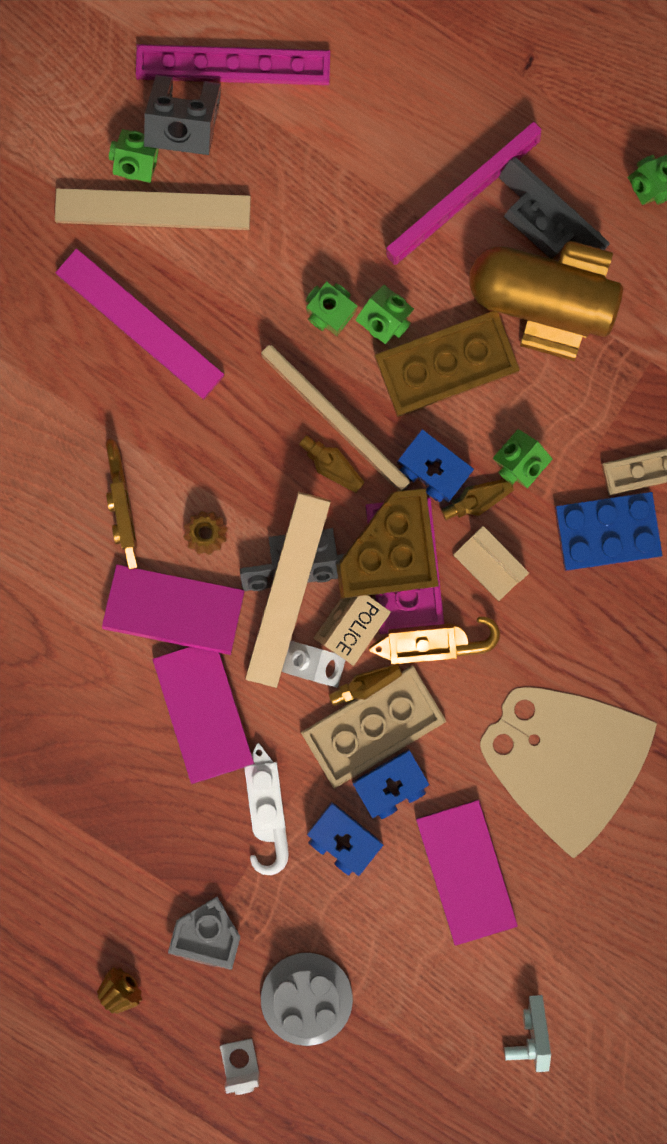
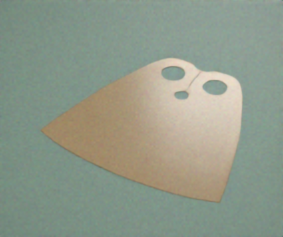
(578, 768)

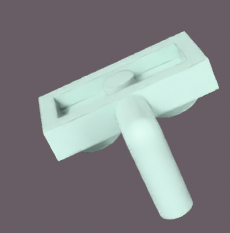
(538, 1046)

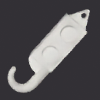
(267, 809)

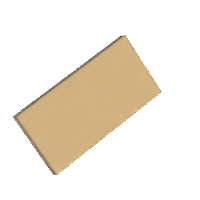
(373, 728)

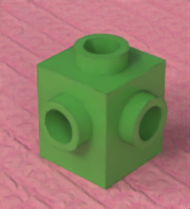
(132, 158)
(649, 180)
(385, 315)
(331, 319)
(522, 459)

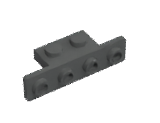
(544, 215)
(323, 568)

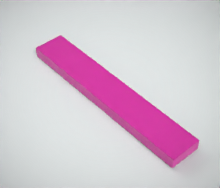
(233, 64)
(462, 194)
(140, 324)

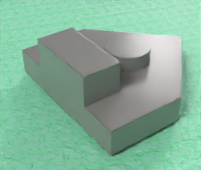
(206, 936)

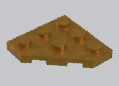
(392, 550)

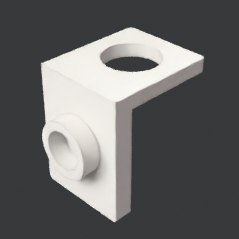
(311, 664)
(240, 1079)

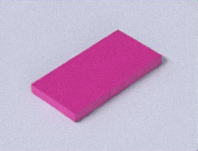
(410, 607)
(173, 609)
(203, 713)
(466, 872)

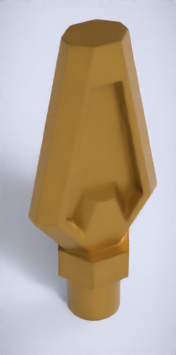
(332, 464)
(477, 499)
(366, 684)

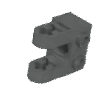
(196, 116)

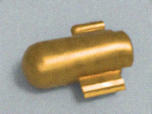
(555, 297)

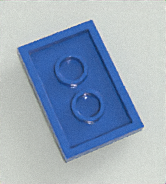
(608, 531)

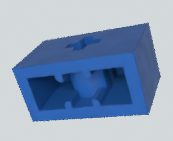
(428, 449)
(401, 768)
(363, 843)

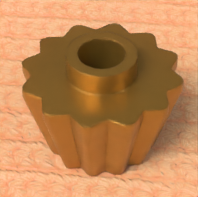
(193, 532)
(119, 991)

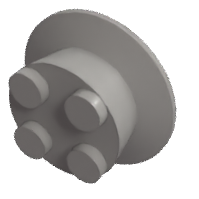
(306, 999)

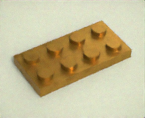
(447, 363)

